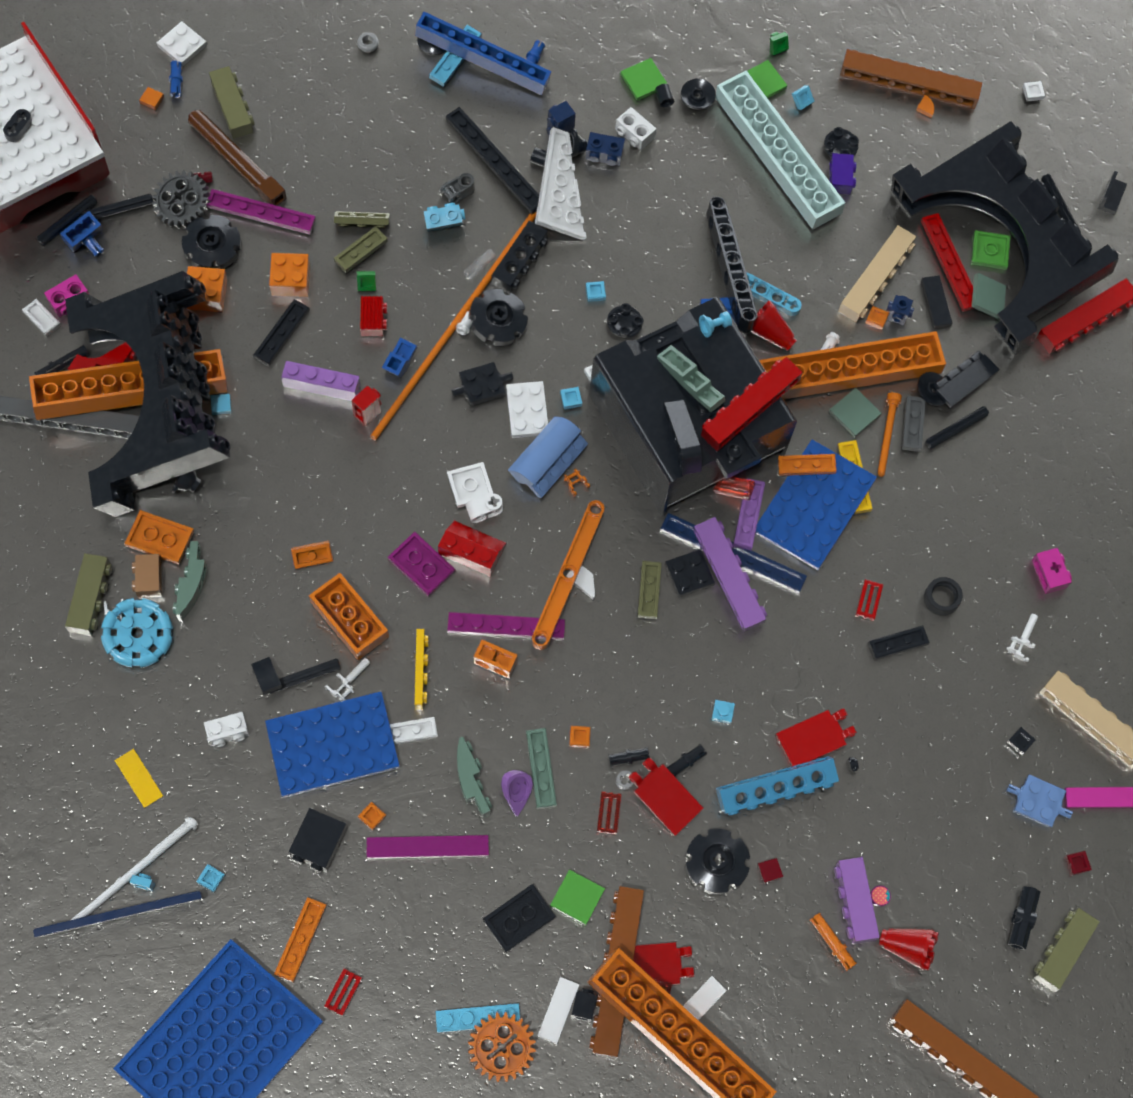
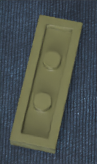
(362, 219)
(360, 249)
(649, 590)

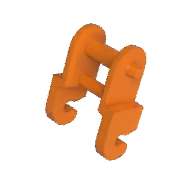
(580, 478)

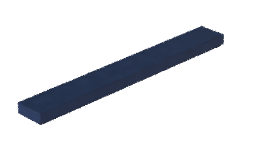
(749, 559)
(117, 914)

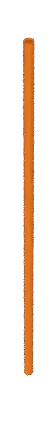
(444, 338)

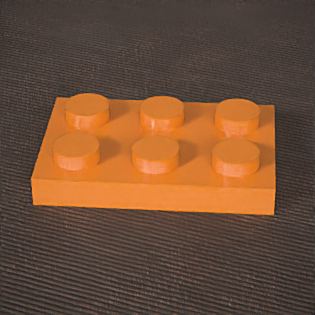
(159, 536)

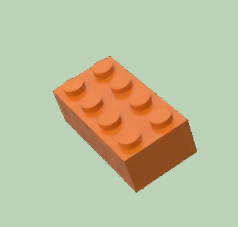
(349, 616)

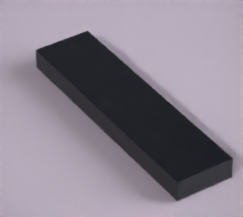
(281, 332)

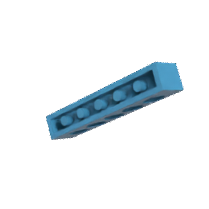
(826, 779)

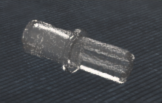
(479, 264)

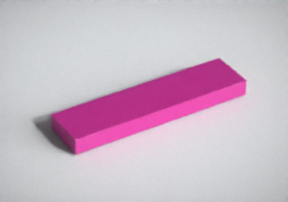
(1098, 797)

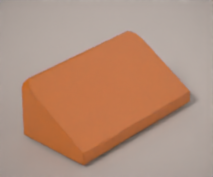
(311, 554)

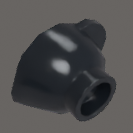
(577, 143)
(186, 482)

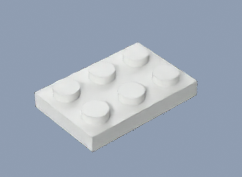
(526, 408)

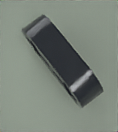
(19, 126)

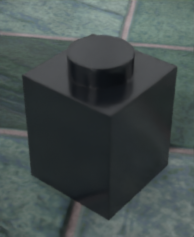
(584, 1005)

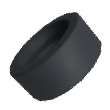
(948, 583)

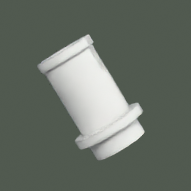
(464, 325)
(831, 341)

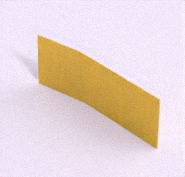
(138, 778)

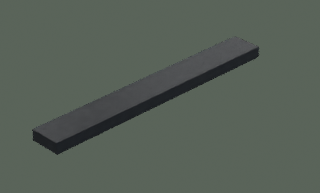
(494, 159)

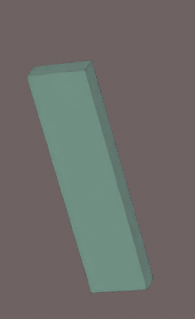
(541, 768)

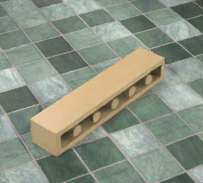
(877, 273)
(1090, 716)

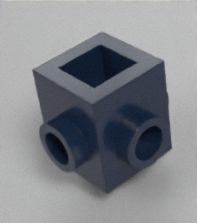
(900, 309)

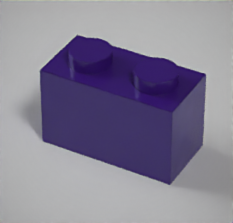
(841, 173)

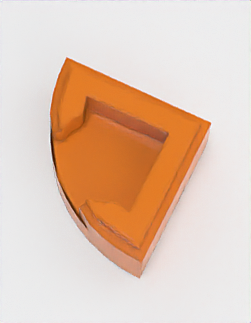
(926, 107)

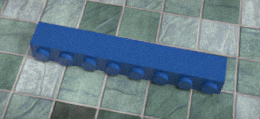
(482, 53)

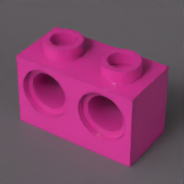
(63, 291)

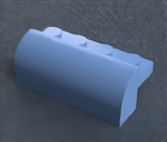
(548, 455)

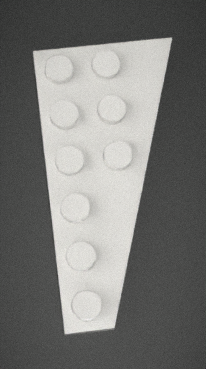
(559, 191)

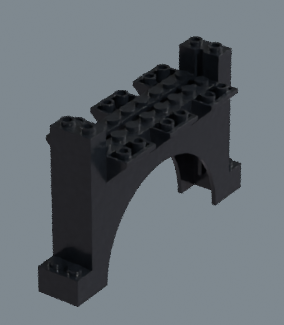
(994, 181)
(171, 428)

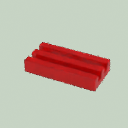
(865, 614)
(351, 976)

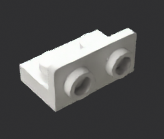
(226, 729)

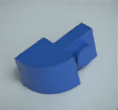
(399, 359)

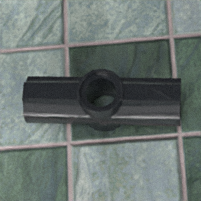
(1024, 918)

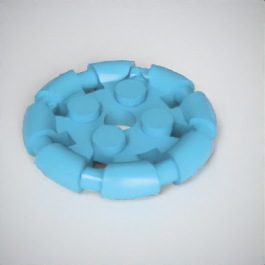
(130, 622)

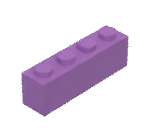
(320, 381)
(857, 900)

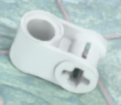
(482, 508)

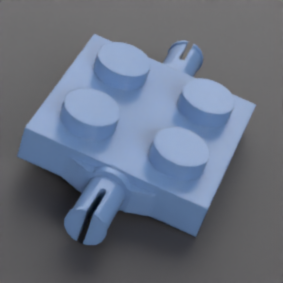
(1039, 801)

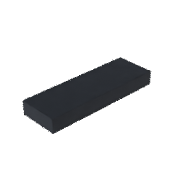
(936, 301)
(898, 642)

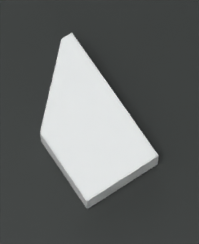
(584, 582)

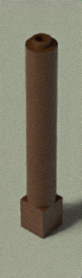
(266, 186)

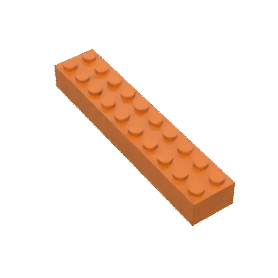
(864, 364)
(106, 387)
(676, 1030)

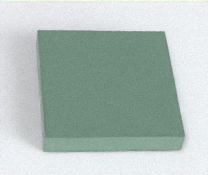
(988, 295)
(855, 412)

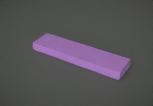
(749, 517)

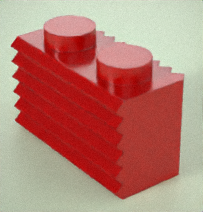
(372, 316)
(366, 405)

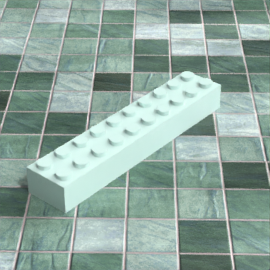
(779, 150)

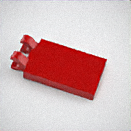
(814, 737)
(665, 796)
(663, 961)

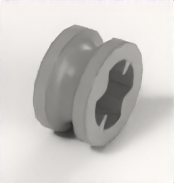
(618, 782)

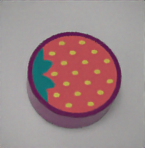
(880, 896)

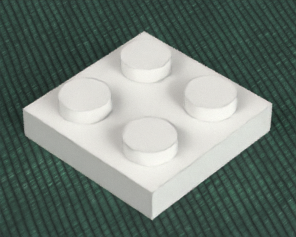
(182, 43)
(469, 483)

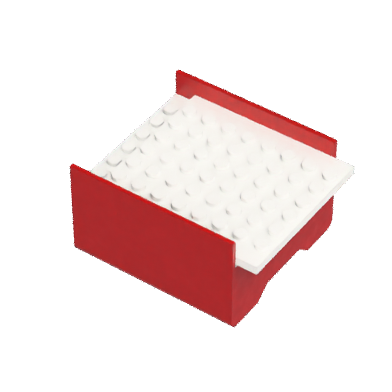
(58, 148)

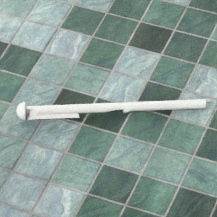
(190, 824)

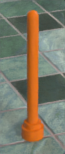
(893, 400)

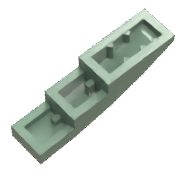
(690, 378)

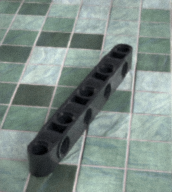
(731, 264)

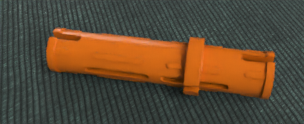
(839, 949)

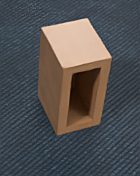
(147, 575)

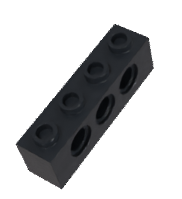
(530, 234)

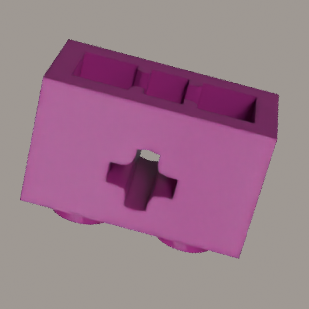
(1052, 570)

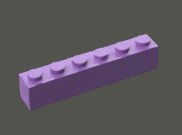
(729, 574)

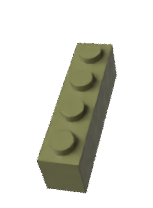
(231, 102)
(88, 594)
(1066, 949)

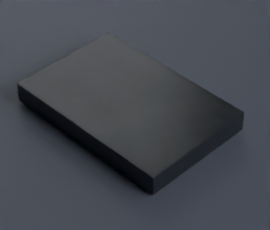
(519, 918)

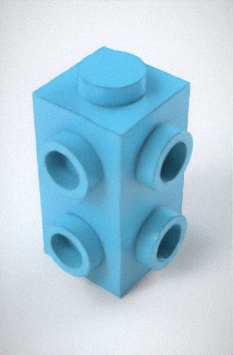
(444, 217)

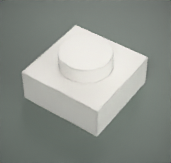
(1033, 91)

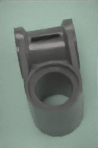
(456, 191)

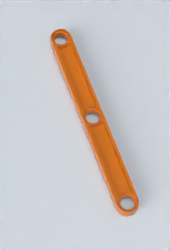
(564, 585)

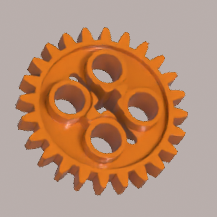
(514, 1061)

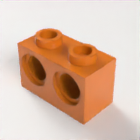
(495, 659)

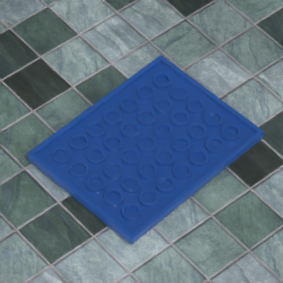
(221, 1034)

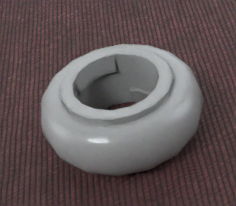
(368, 48)

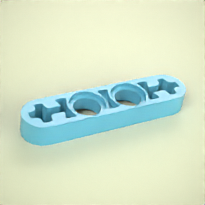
(772, 290)

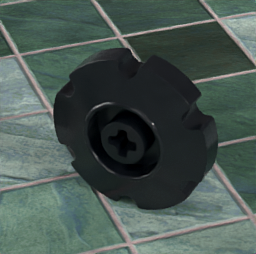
(211, 242)
(498, 317)
(731, 854)

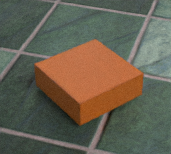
(151, 98)
(877, 317)
(579, 736)
(372, 816)

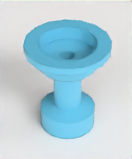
(707, 324)

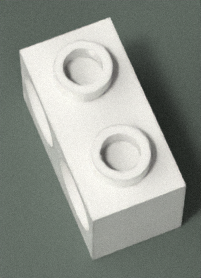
(637, 127)

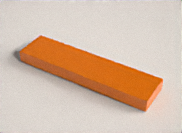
(300, 939)

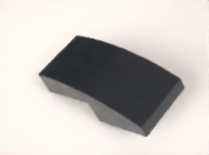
(266, 675)

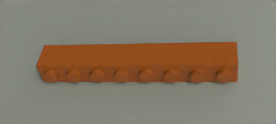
(911, 79)
(623, 936)
(956, 1054)

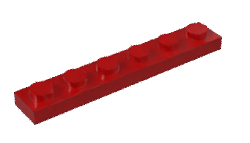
(949, 260)

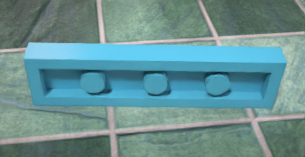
(449, 63)
(466, 1018)

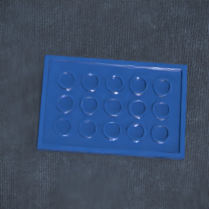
(814, 509)
(332, 744)

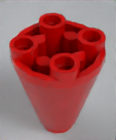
(772, 327)
(911, 945)

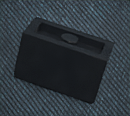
(1112, 195)

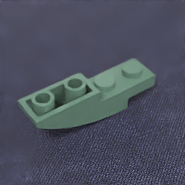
(190, 587)
(468, 771)

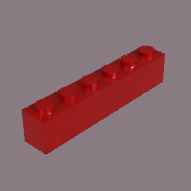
(1087, 316)
(751, 403)

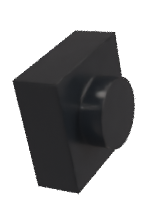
(1021, 741)

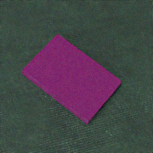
(421, 564)

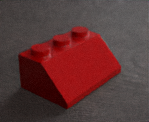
(471, 548)

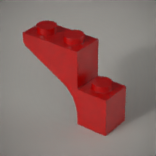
(118, 355)

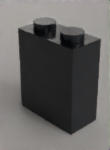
(317, 840)

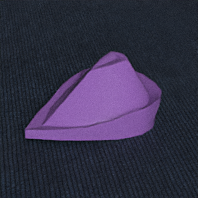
(516, 790)

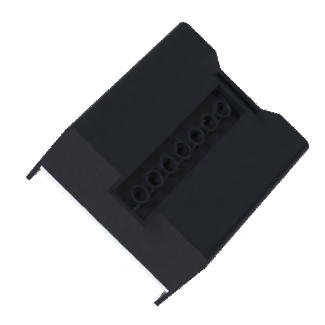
(630, 392)

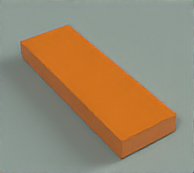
(807, 464)

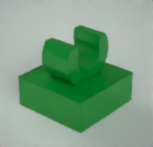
(778, 42)
(366, 280)

